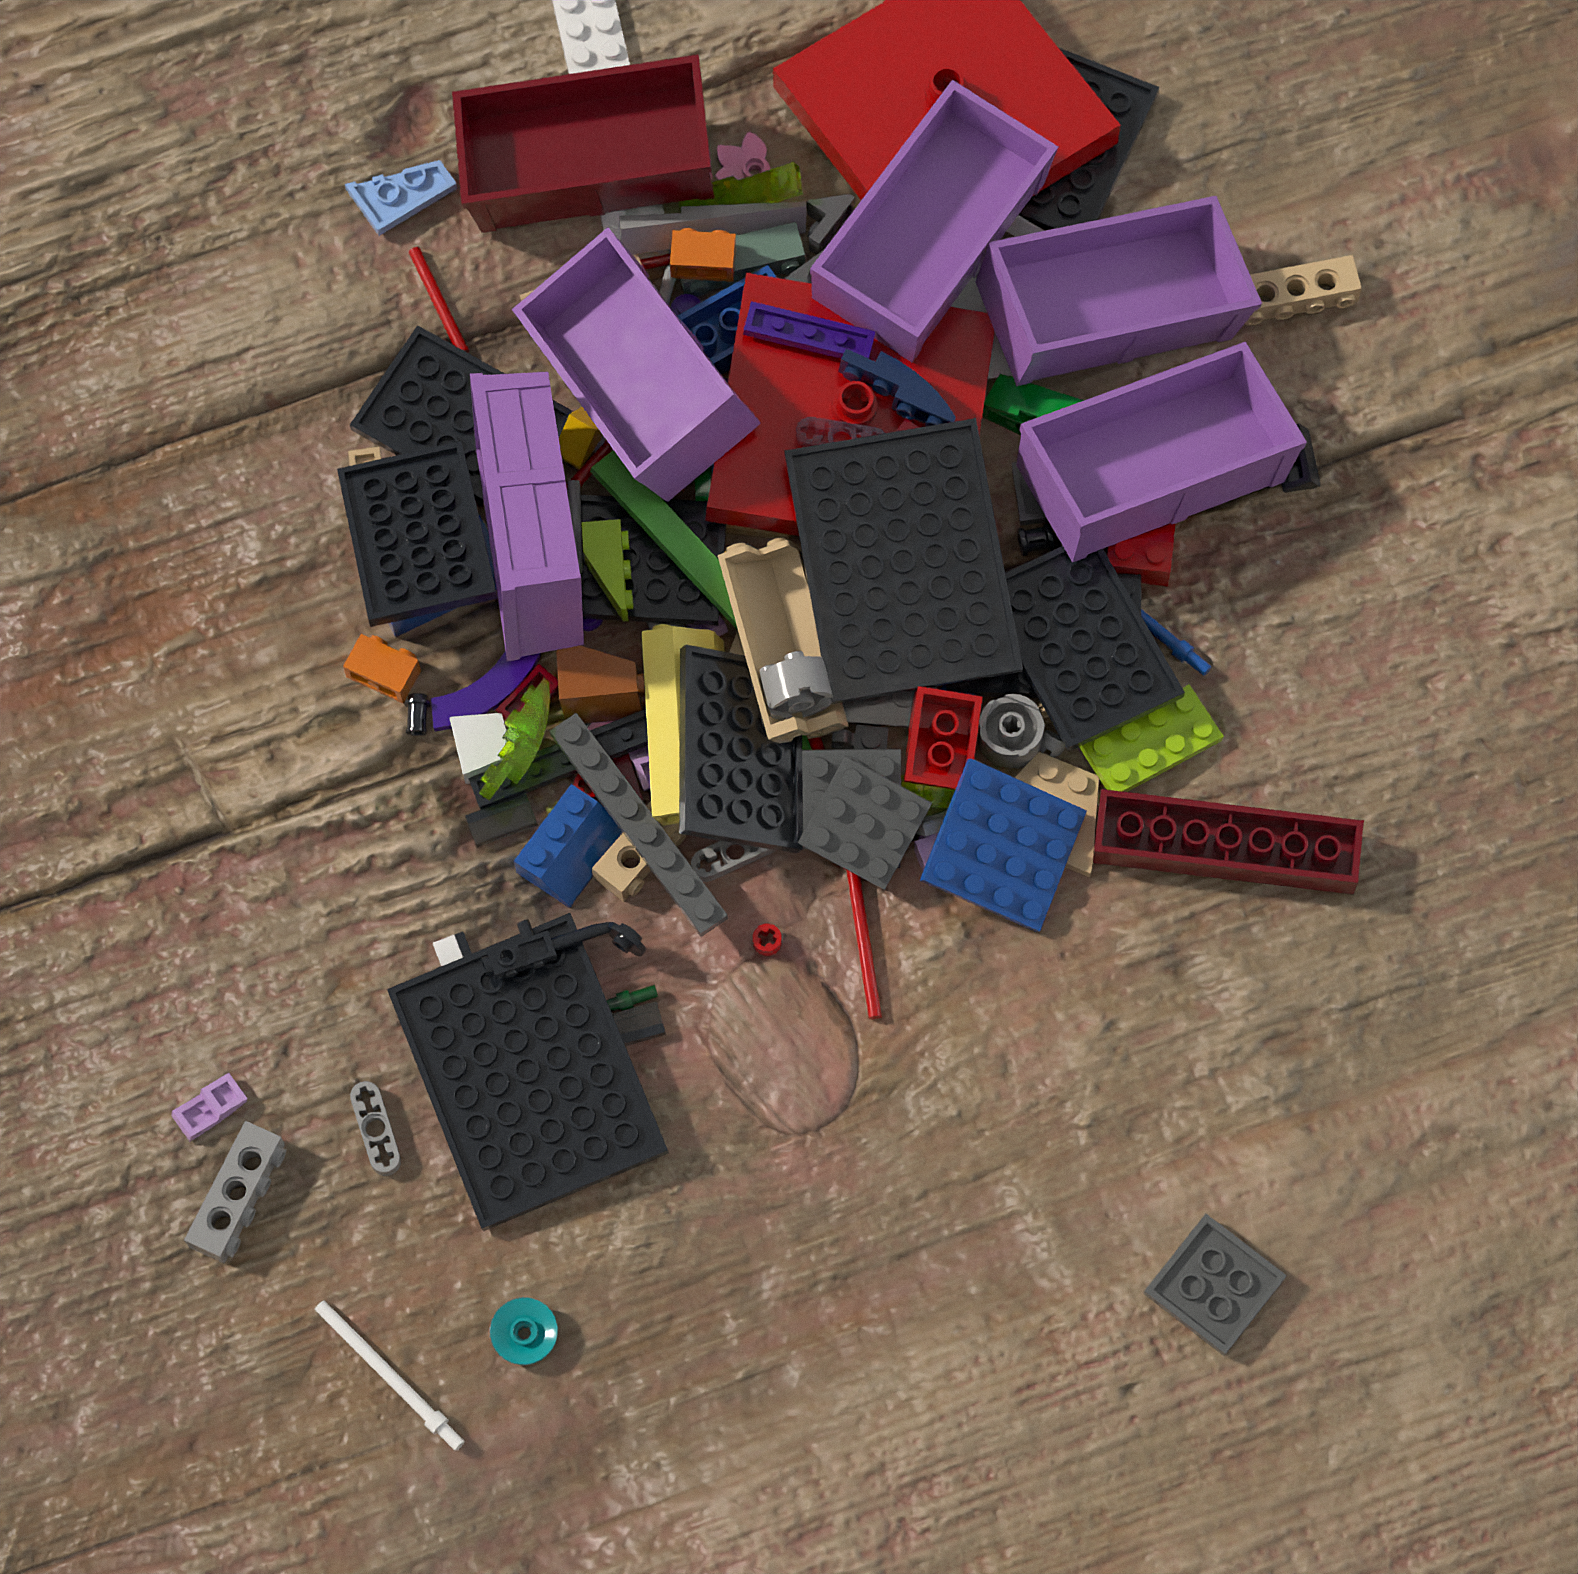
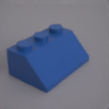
(567, 846)

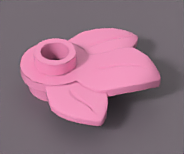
(742, 160)

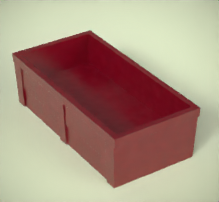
(583, 143)

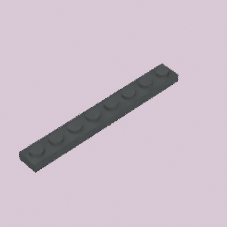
(638, 825)

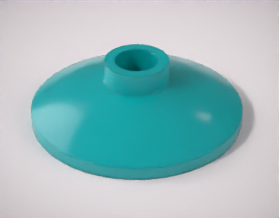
(522, 1314)

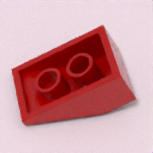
(1145, 555)
(941, 736)

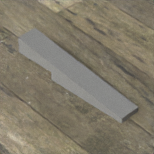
(654, 231)

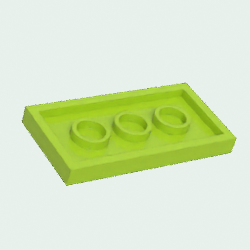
(1152, 743)

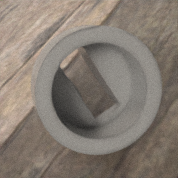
(1053, 743)

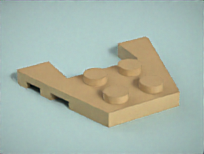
(1075, 787)

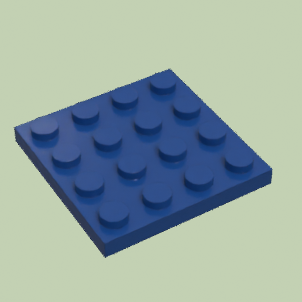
(1003, 845)

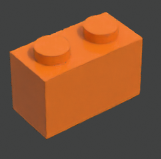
(703, 255)
(382, 667)

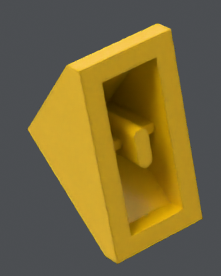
(578, 438)

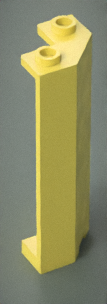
(662, 697)

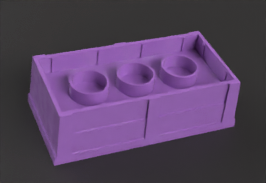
(930, 219)
(1116, 289)
(635, 367)
(1158, 450)
(527, 513)

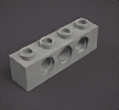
(250, 1143)

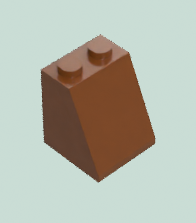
(598, 685)

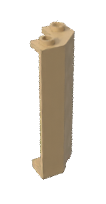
(774, 619)

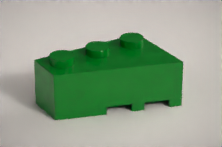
(1013, 404)

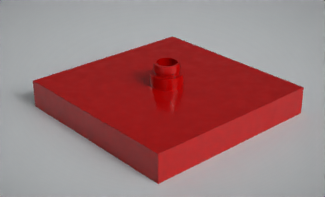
(886, 69)
(792, 383)

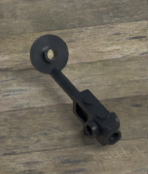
(538, 949)

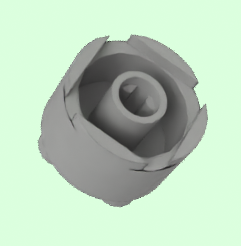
(796, 686)
(1000, 717)

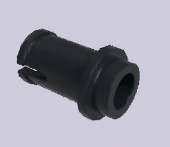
(417, 714)

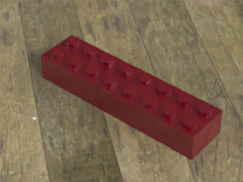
(1228, 841)

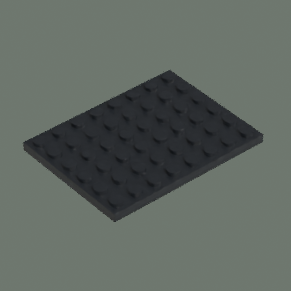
(903, 560)
(527, 1078)

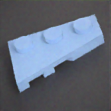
(399, 196)

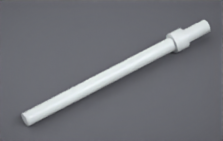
(435, 1421)

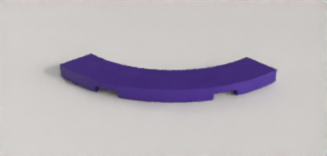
(483, 694)

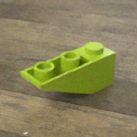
(605, 559)

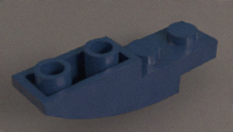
(888, 376)

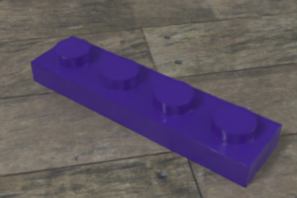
(806, 331)

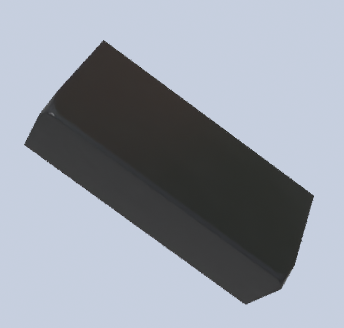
(1304, 471)

